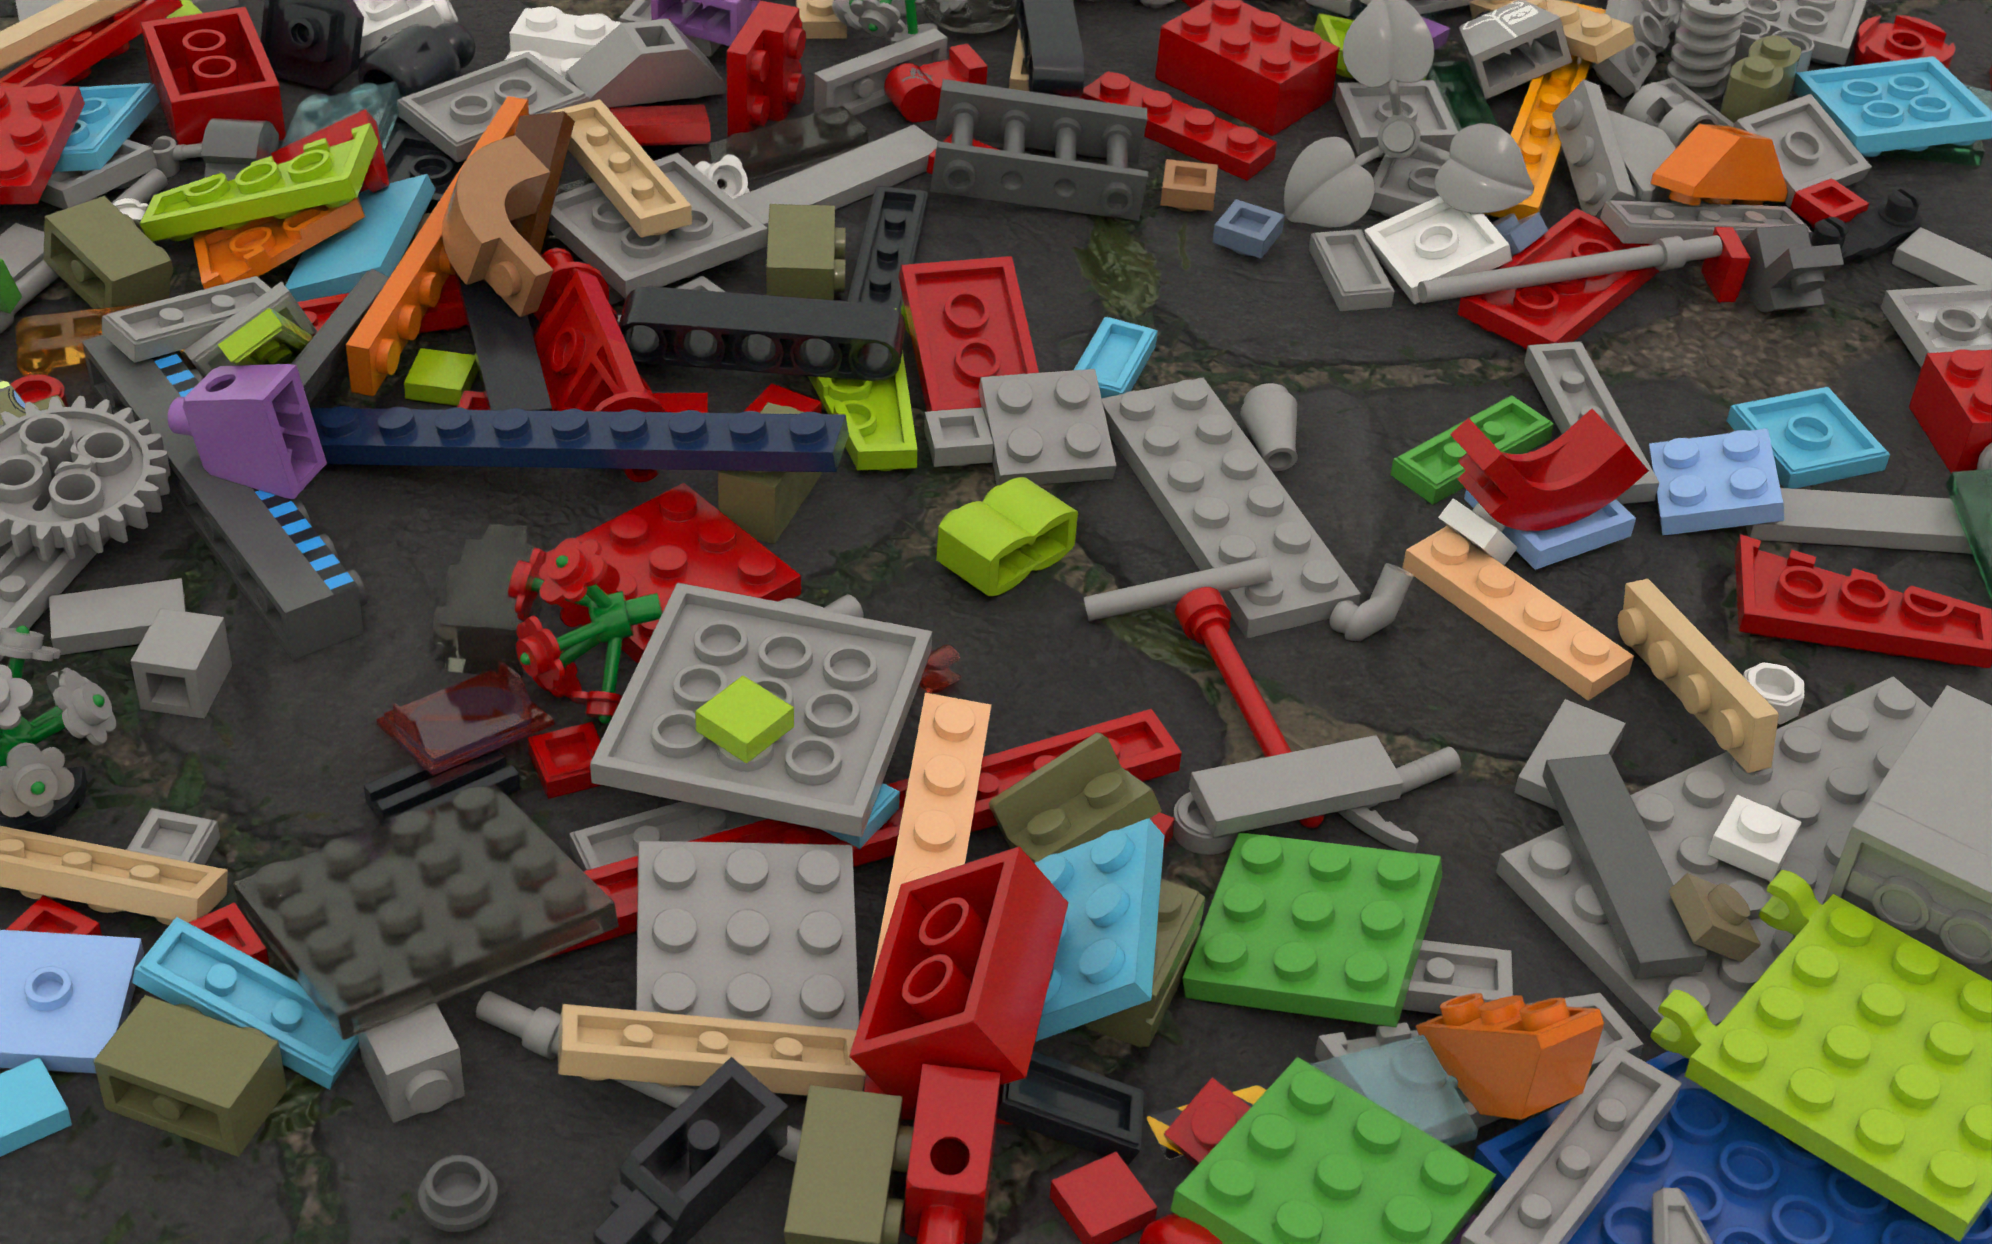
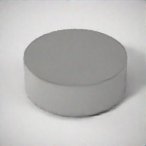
(1192, 831)

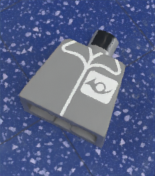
(1513, 46)

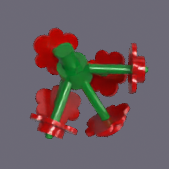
(587, 592)

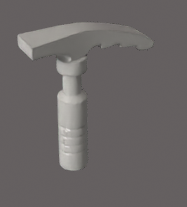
(1414, 776)

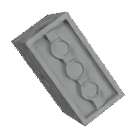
(1926, 837)

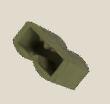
(1761, 78)

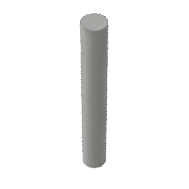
(1174, 588)

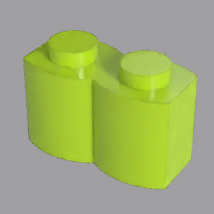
(1006, 536)

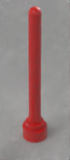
(1206, 620)

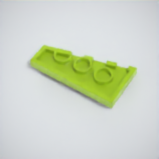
(264, 189)
(876, 419)

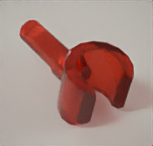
(937, 671)

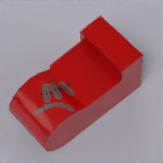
(918, 89)

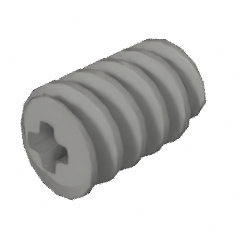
(1706, 45)

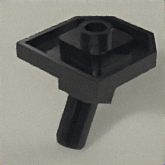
(312, 40)

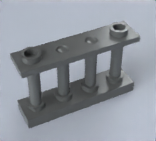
(1044, 123)

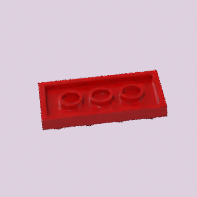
(1559, 309)

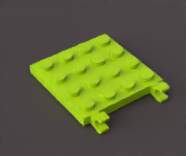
(1858, 1055)

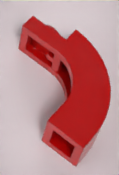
(1552, 484)

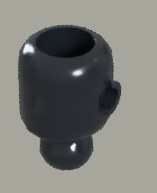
(418, 58)

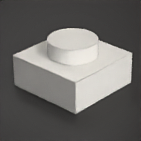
(1479, 529)
(1754, 838)

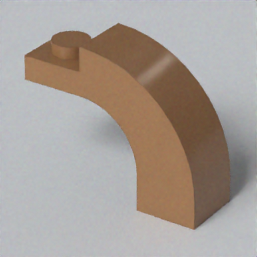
(491, 190)

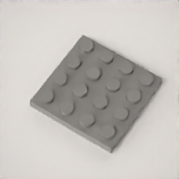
(837, 670)

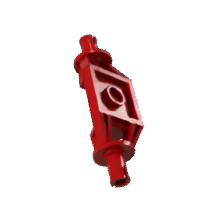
(584, 349)

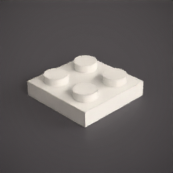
(1436, 244)

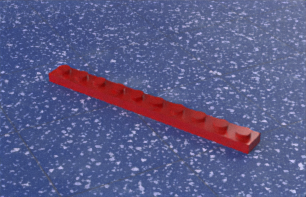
(1137, 740)

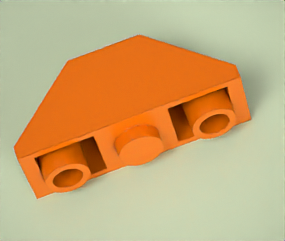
(1722, 168)
(1513, 1053)

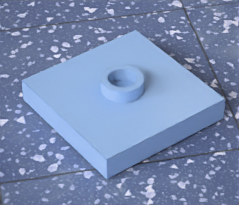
(63, 996)

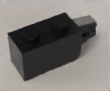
(696, 1160)

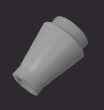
(1272, 423)

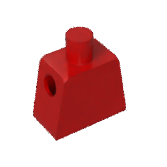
(951, 1155)

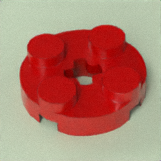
(1901, 40)

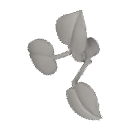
(1327, 181)

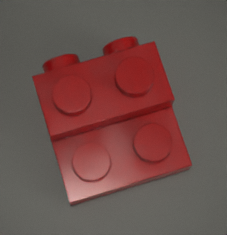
(765, 68)

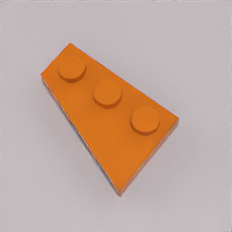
(267, 242)

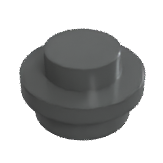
(458, 1194)

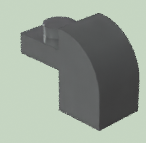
(234, 144)
(1786, 269)

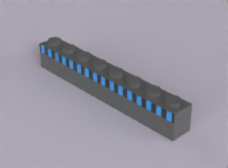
(255, 535)

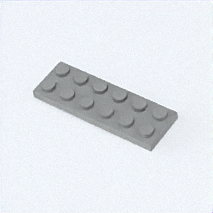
(1226, 504)

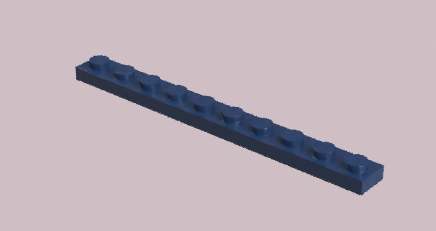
(583, 439)

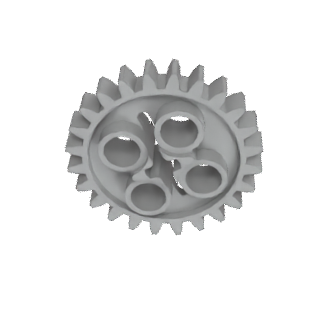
(77, 476)

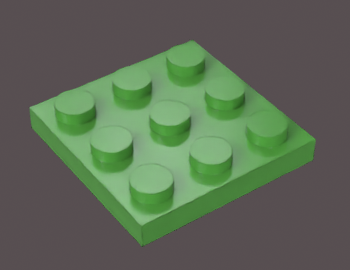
(1315, 929)
(1330, 1170)

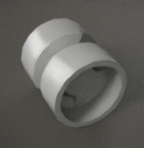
(1667, 110)

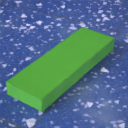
(1434, 465)

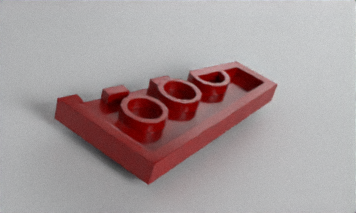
(1858, 612)

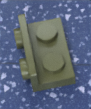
(1072, 801)

